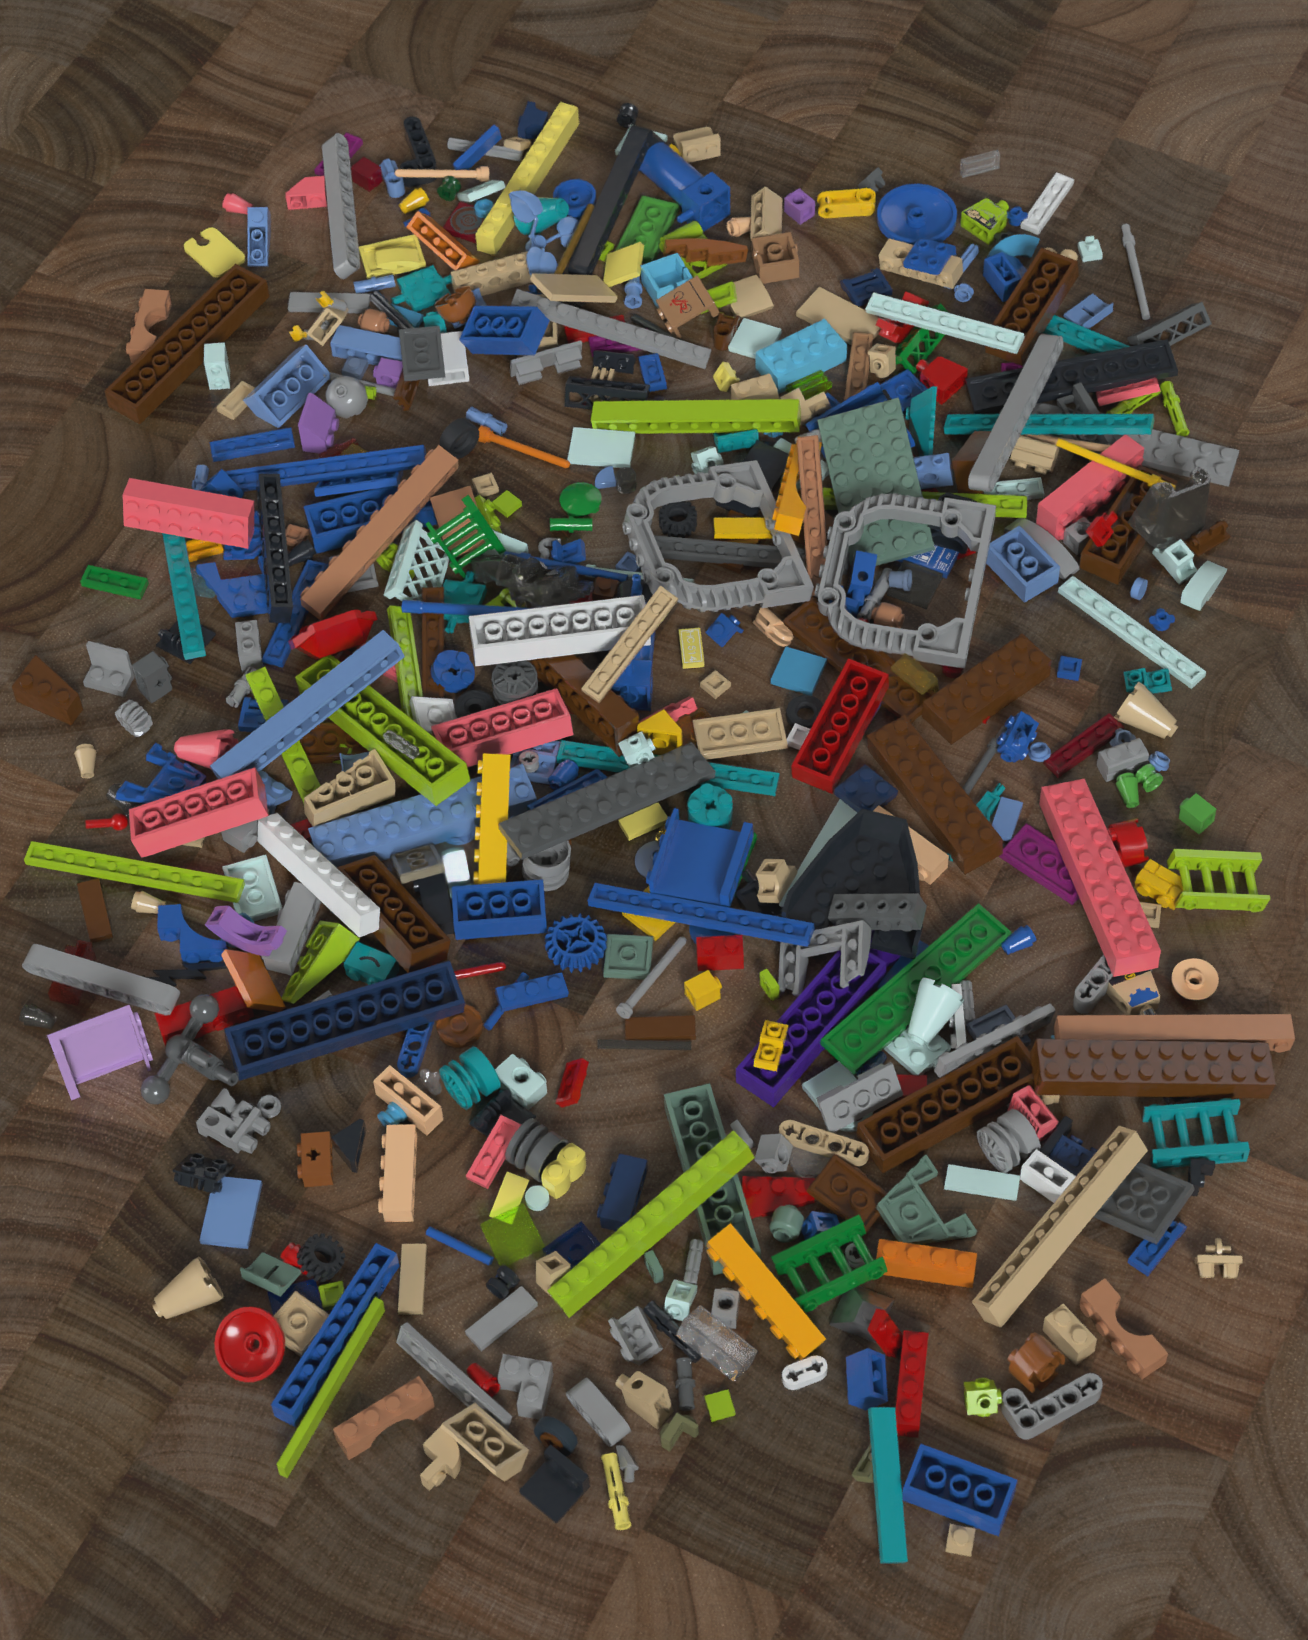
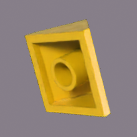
(662, 731)

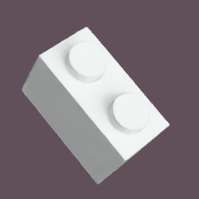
(1045, 1176)

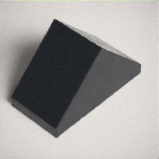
(349, 1143)

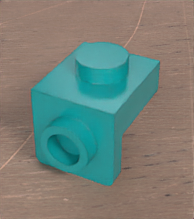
(434, 319)

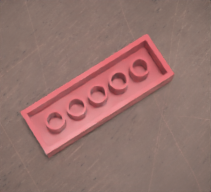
(1088, 489)
(188, 513)
(506, 727)
(198, 812)

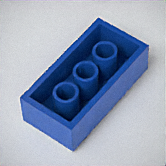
(504, 330)
(499, 909)
(959, 1489)

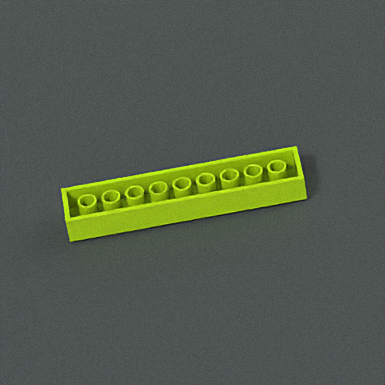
(369, 715)

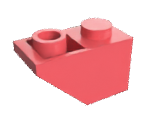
(307, 194)

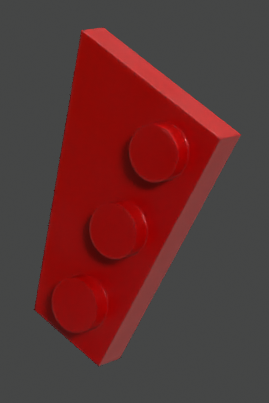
(768, 1193)

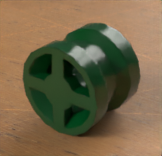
(449, 188)

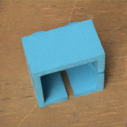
(664, 276)

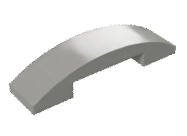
(1050, 545)

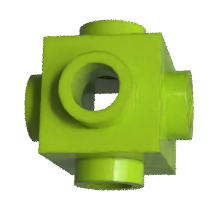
(981, 1397)

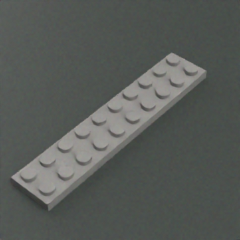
(1171, 451)

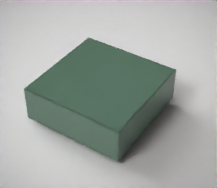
(653, 1266)

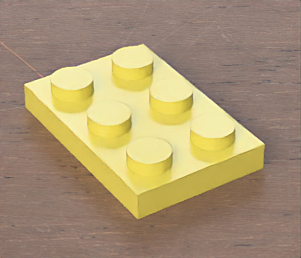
(368, 252)

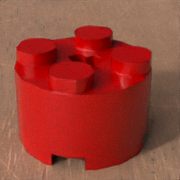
(1129, 842)

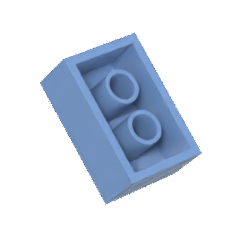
(1022, 564)

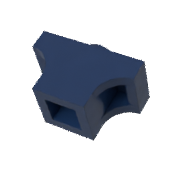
(531, 122)

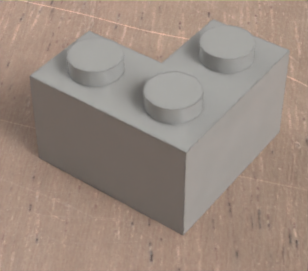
(529, 1378)

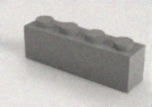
(297, 919)

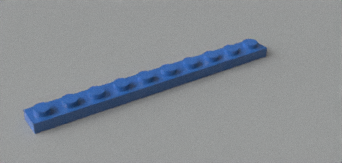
(333, 467)
(701, 914)

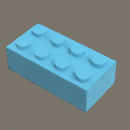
(802, 354)

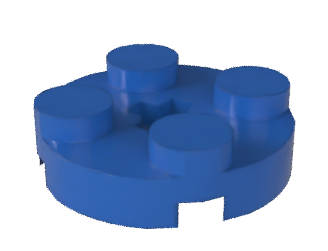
(457, 661)

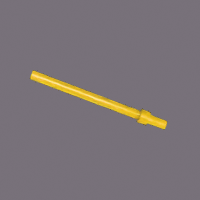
(1150, 479)

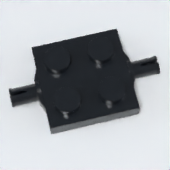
(749, 901)

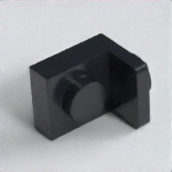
(1197, 1171)

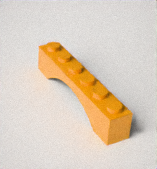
(790, 506)

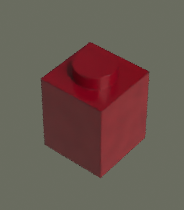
(366, 174)

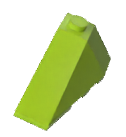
(327, 949)

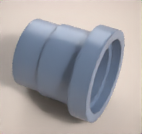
(901, 579)

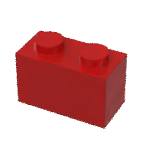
(720, 952)

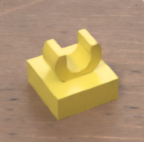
(725, 377)

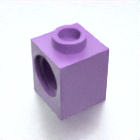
(799, 206)
(388, 372)

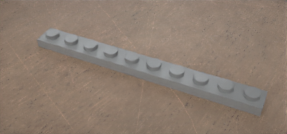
(615, 330)

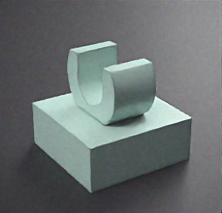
(1090, 249)

